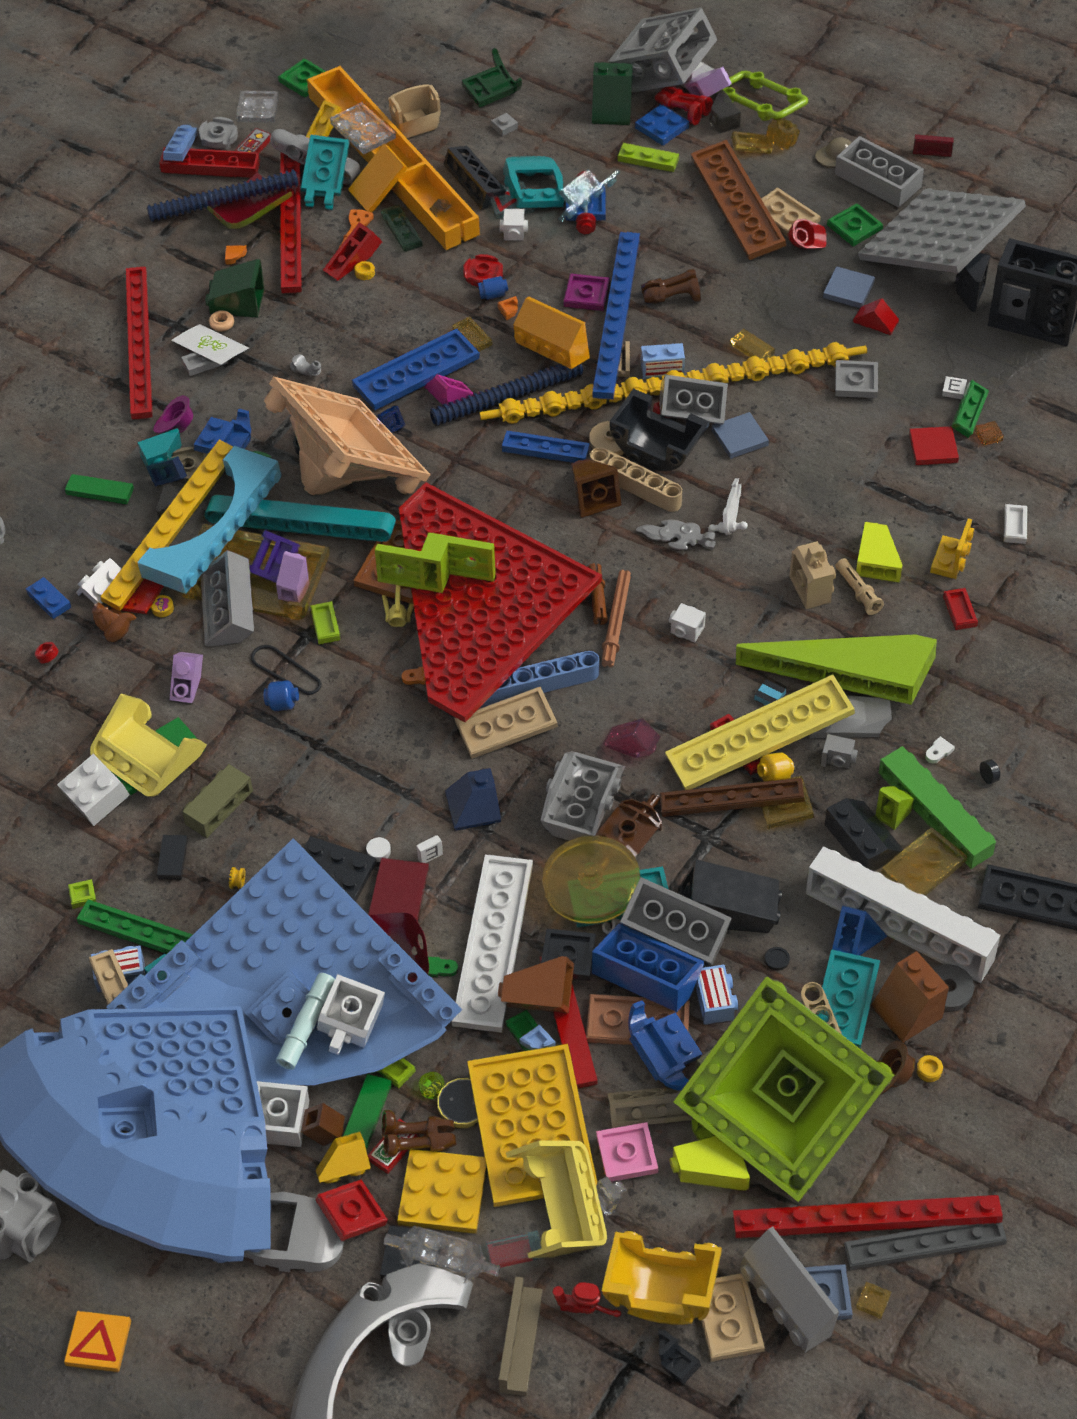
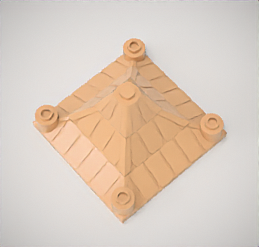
(341, 440)

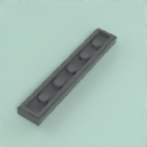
(922, 1244)

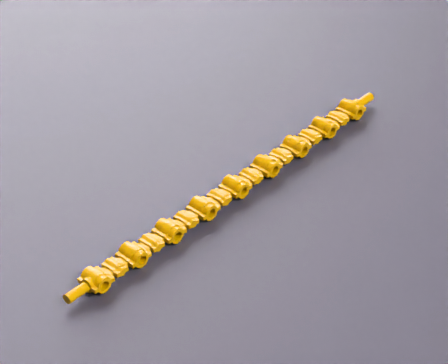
(753, 368)

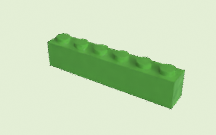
(937, 806)

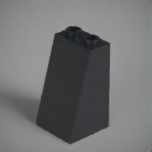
(741, 895)

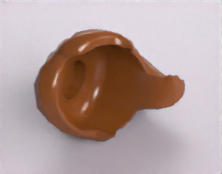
(112, 622)

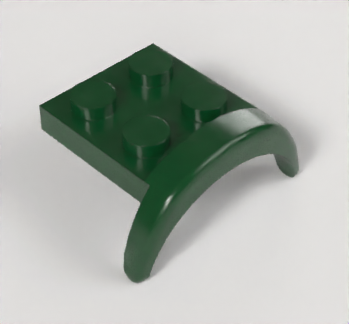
(491, 83)

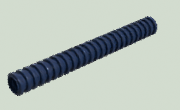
(222, 195)
(503, 392)

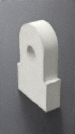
(940, 748)

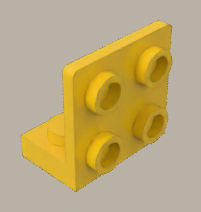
(951, 553)

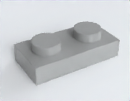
(196, 363)

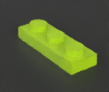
(648, 157)

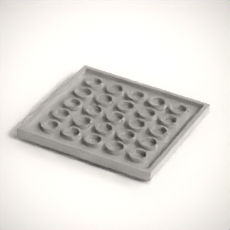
(942, 230)

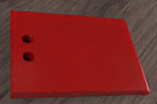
(143, 597)

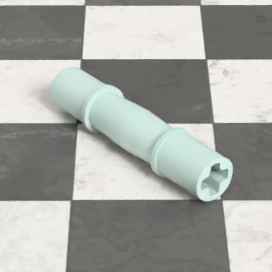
(305, 1022)

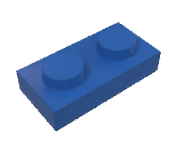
(48, 598)

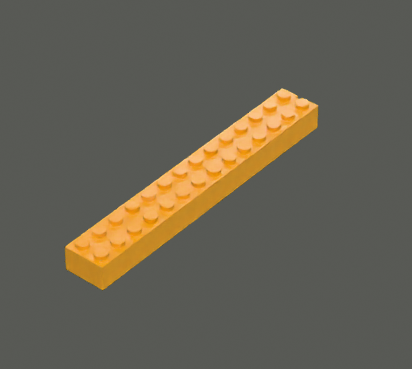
(420, 183)

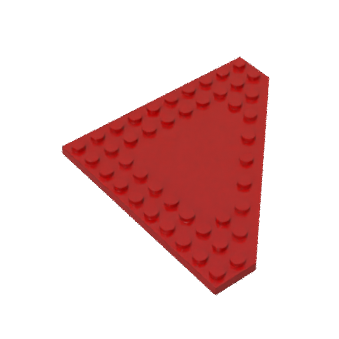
(484, 628)

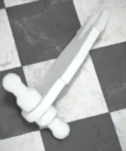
(730, 513)

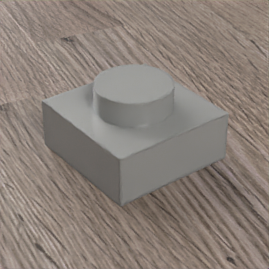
(504, 124)

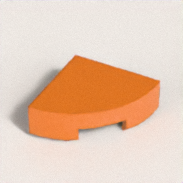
(234, 253)
(508, 307)

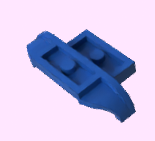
(233, 433)
(662, 1045)

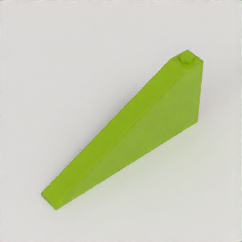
(866, 665)

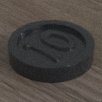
(777, 958)

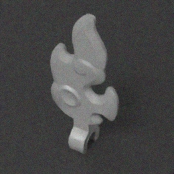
(685, 532)

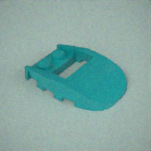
(530, 166)

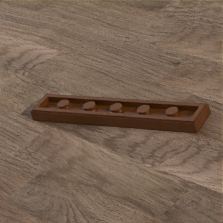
(731, 797)

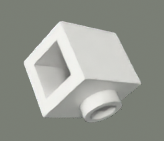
(513, 224)
(687, 622)

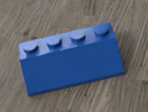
(646, 967)

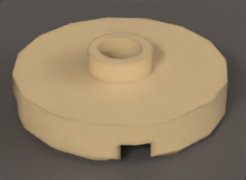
(601, 438)

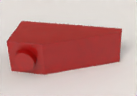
(356, 248)

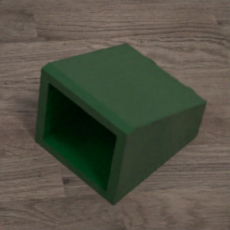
(612, 93)
(237, 290)

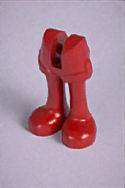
(693, 104)

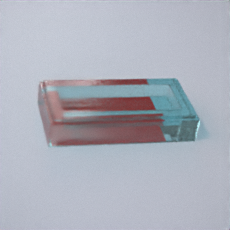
(513, 1249)

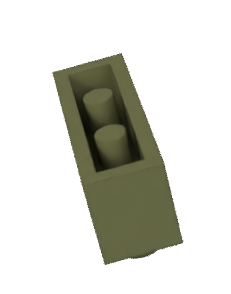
(217, 800)

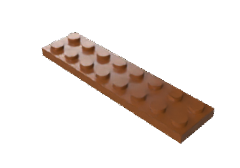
(738, 200)

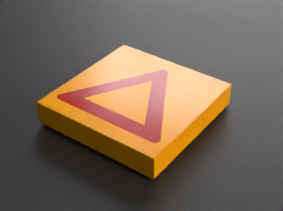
(97, 1341)

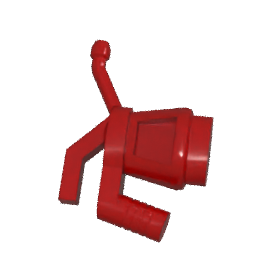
(583, 1299)

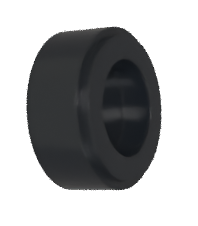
(989, 771)

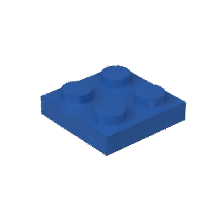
(662, 124)

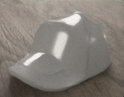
(409, 1337)

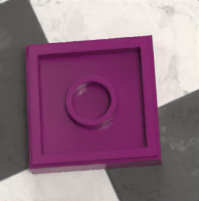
(586, 292)

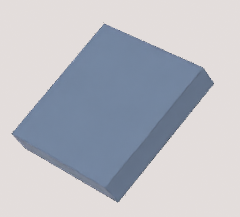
(848, 287)
(740, 435)
(834, 1284)

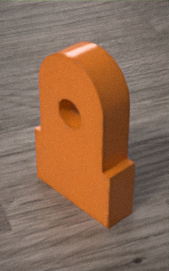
(418, 676)

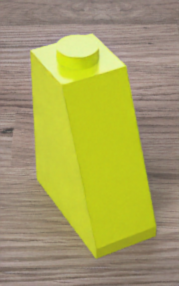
(878, 554)
(710, 1164)

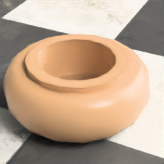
(221, 326)

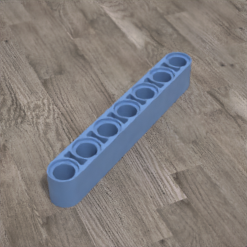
(549, 675)

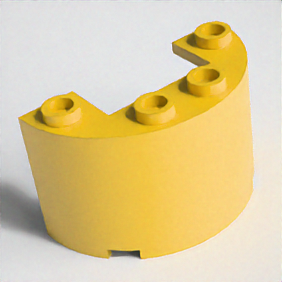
(661, 1283)

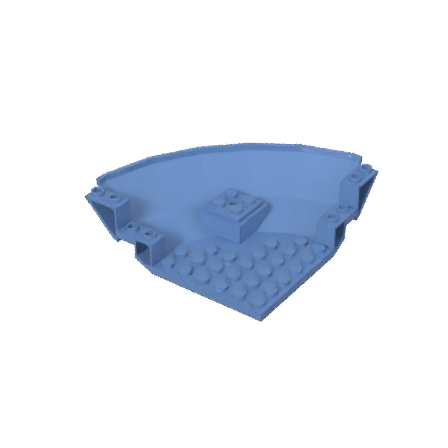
(265, 957)
(194, 1117)

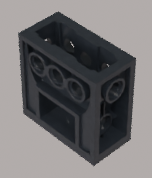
(1050, 296)

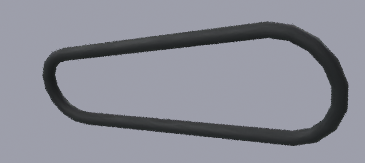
(290, 660)

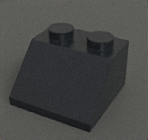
(972, 280)

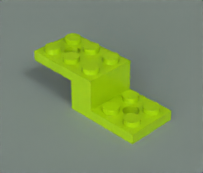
(435, 562)

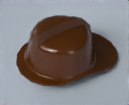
(899, 1061)

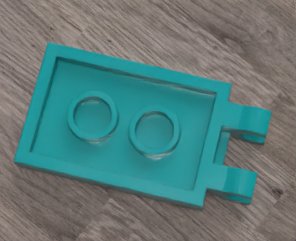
(324, 169)

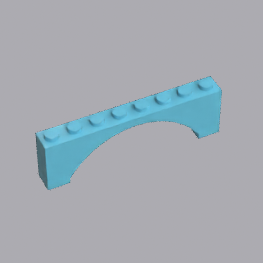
(184, 563)

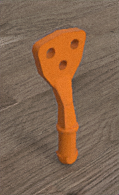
(362, 216)

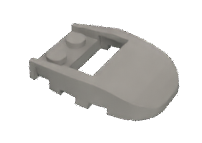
(312, 1238)

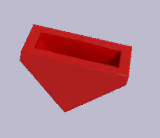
(877, 316)

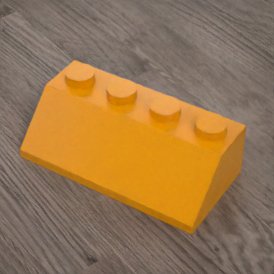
(551, 333)

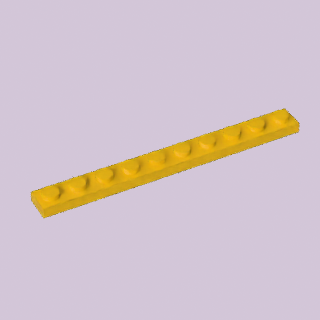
(168, 524)

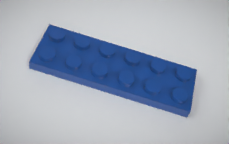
(415, 369)

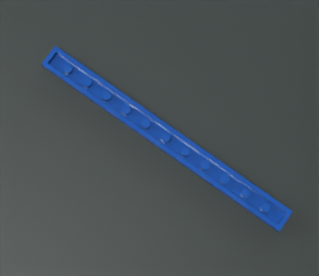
(616, 316)

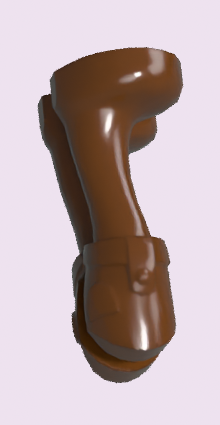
(659, 289)
(436, 1134)

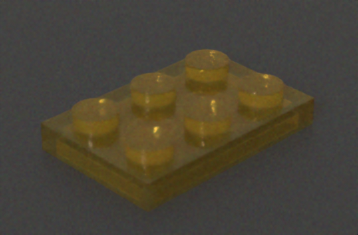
(925, 863)

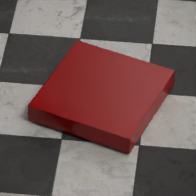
(933, 445)
(351, 1210)

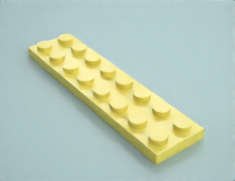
(759, 732)

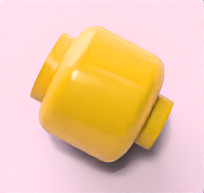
(775, 767)

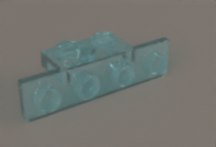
(581, 189)

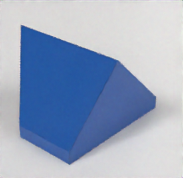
(856, 932)

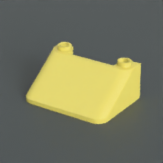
(139, 752)

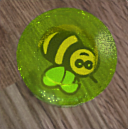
(431, 1084)

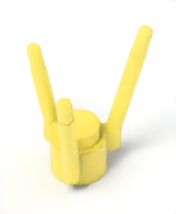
(397, 614)

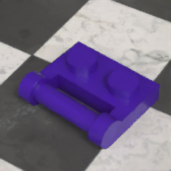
(273, 564)

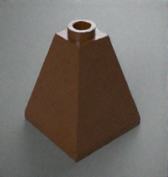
(595, 486)

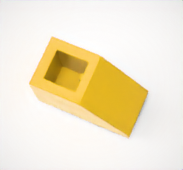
(344, 1157)

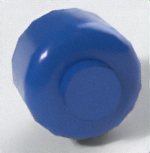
(281, 695)

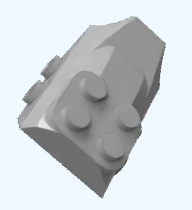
(579, 795)

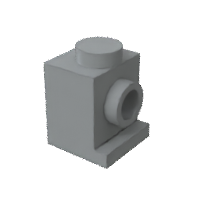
(839, 751)

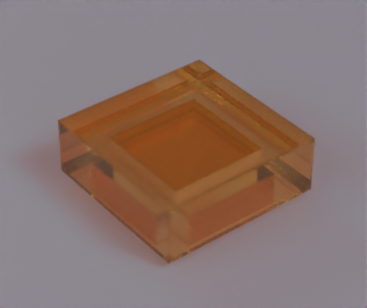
(989, 433)

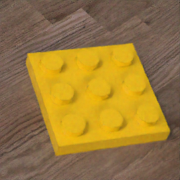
(442, 1191)

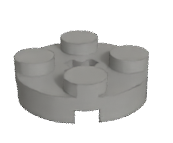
(212, 138)

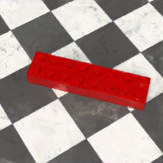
(214, 163)

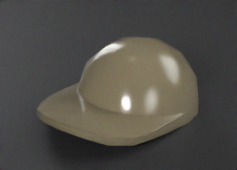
(827, 155)

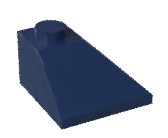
(473, 800)

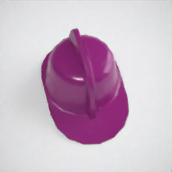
(175, 416)

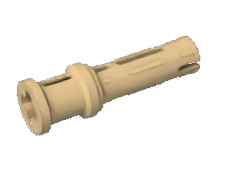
(863, 592)

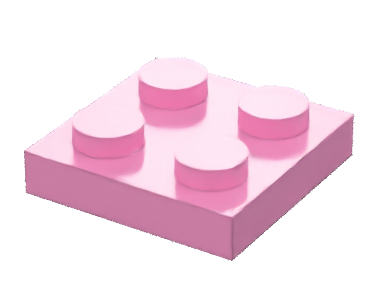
(627, 1152)

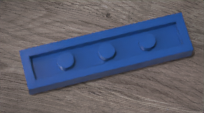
(545, 447)

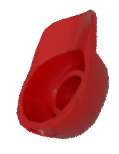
(807, 234)

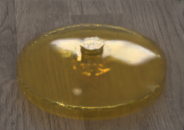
(590, 879)

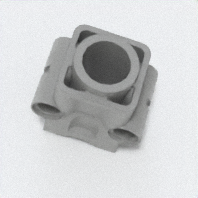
(26, 1217)

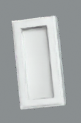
(1015, 523)

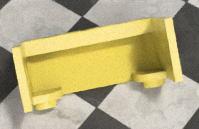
(568, 1195)

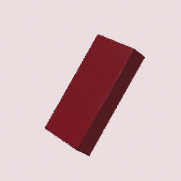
(933, 145)

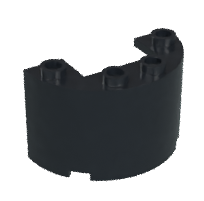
(652, 437)

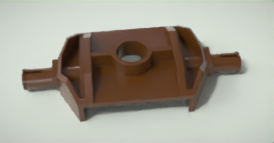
(639, 816)

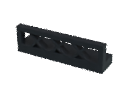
(469, 176)

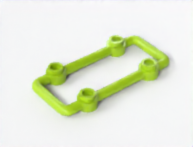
(765, 111)

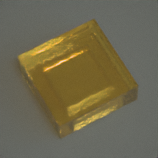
(873, 1300)

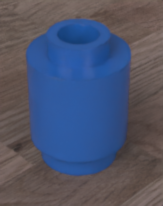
(492, 288)

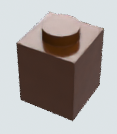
(322, 1124)

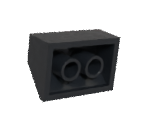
(861, 833)

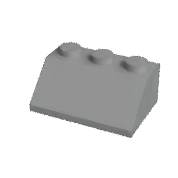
(699, 397)

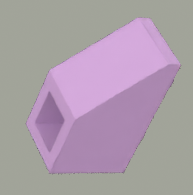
(709, 82)
(292, 578)
(185, 676)

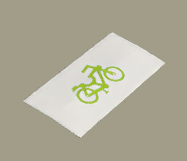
(209, 344)

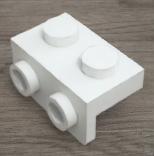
(95, 585)

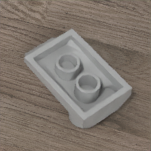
(868, 721)

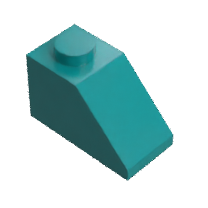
(159, 447)

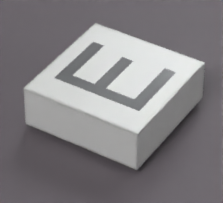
(954, 387)
(429, 849)

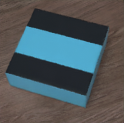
(769, 692)

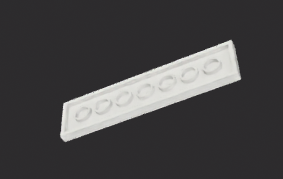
(492, 941)

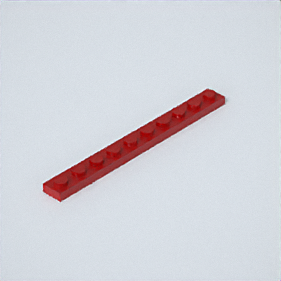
(291, 231)
(138, 343)
(868, 1216)

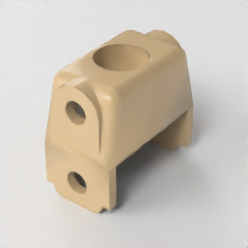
(415, 110)

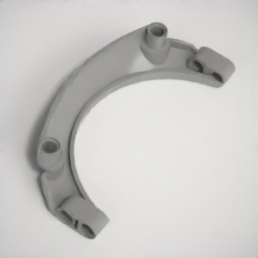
(401, 1293)

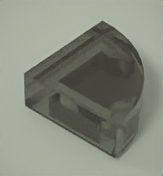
(440, 205)

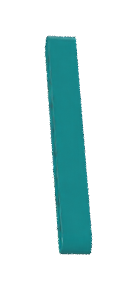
(310, 519)

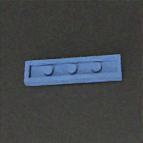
(180, 143)

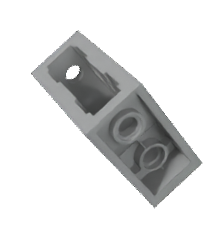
(666, 48)

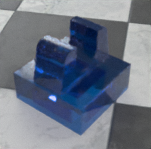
(392, 419)

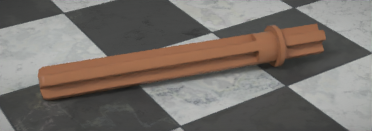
(610, 645)

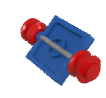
(590, 214)

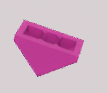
(447, 389)

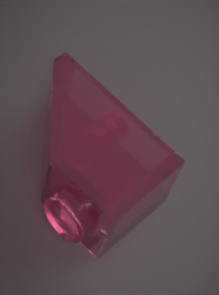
(633, 738)

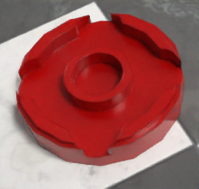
(481, 268)

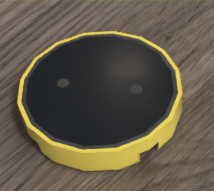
(457, 1103)

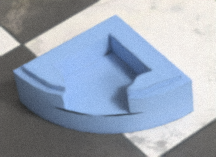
(537, 1039)

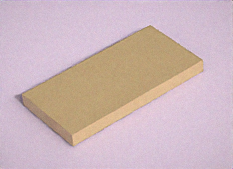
(506, 722)

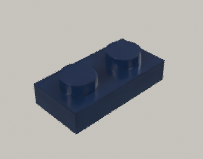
(166, 471)

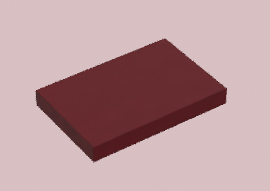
(399, 887)

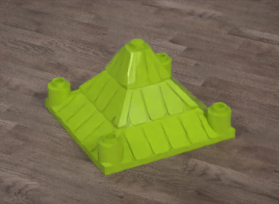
(783, 1088)

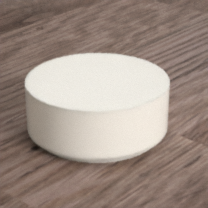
(378, 848)

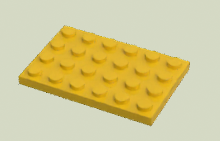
(522, 1102)

